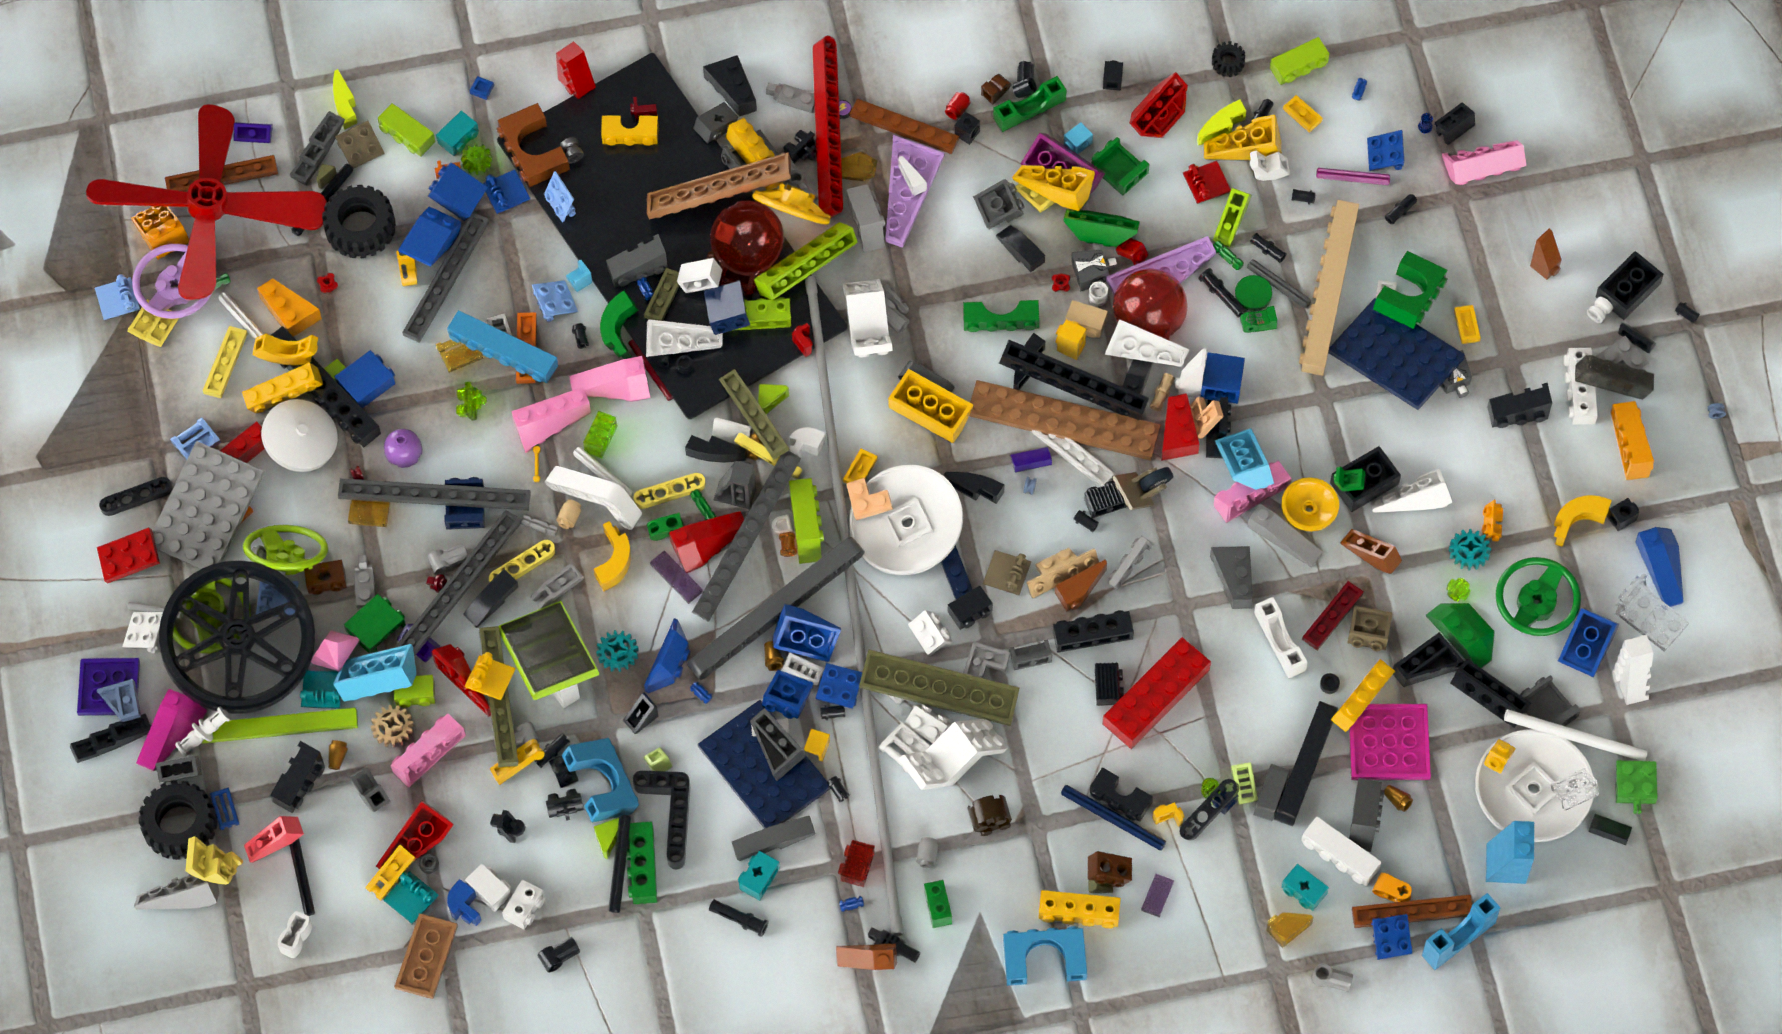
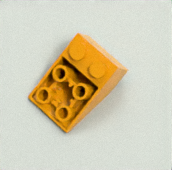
(160, 227)

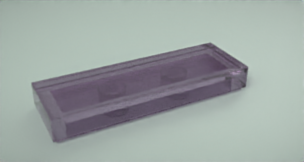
(676, 577)

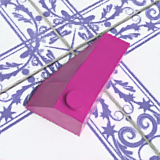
(170, 725)

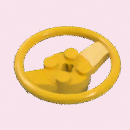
(794, 202)

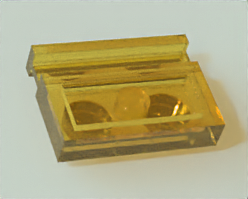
(369, 513)

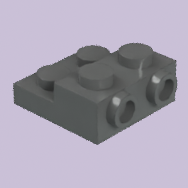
(999, 204)

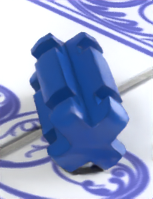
(1359, 89)
(645, 288)
(701, 692)
(851, 903)

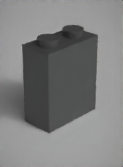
(178, 769)

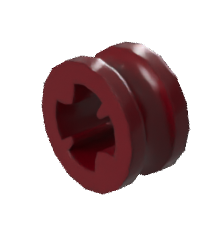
(356, 473)

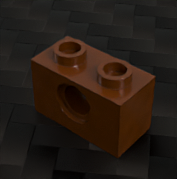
(333, 569)

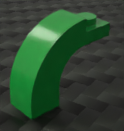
(612, 320)

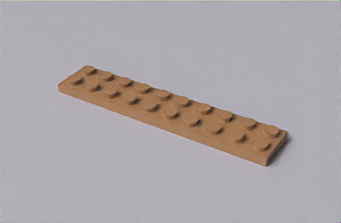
(1064, 420)

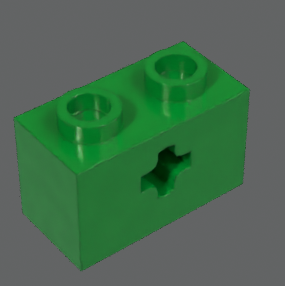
(937, 903)

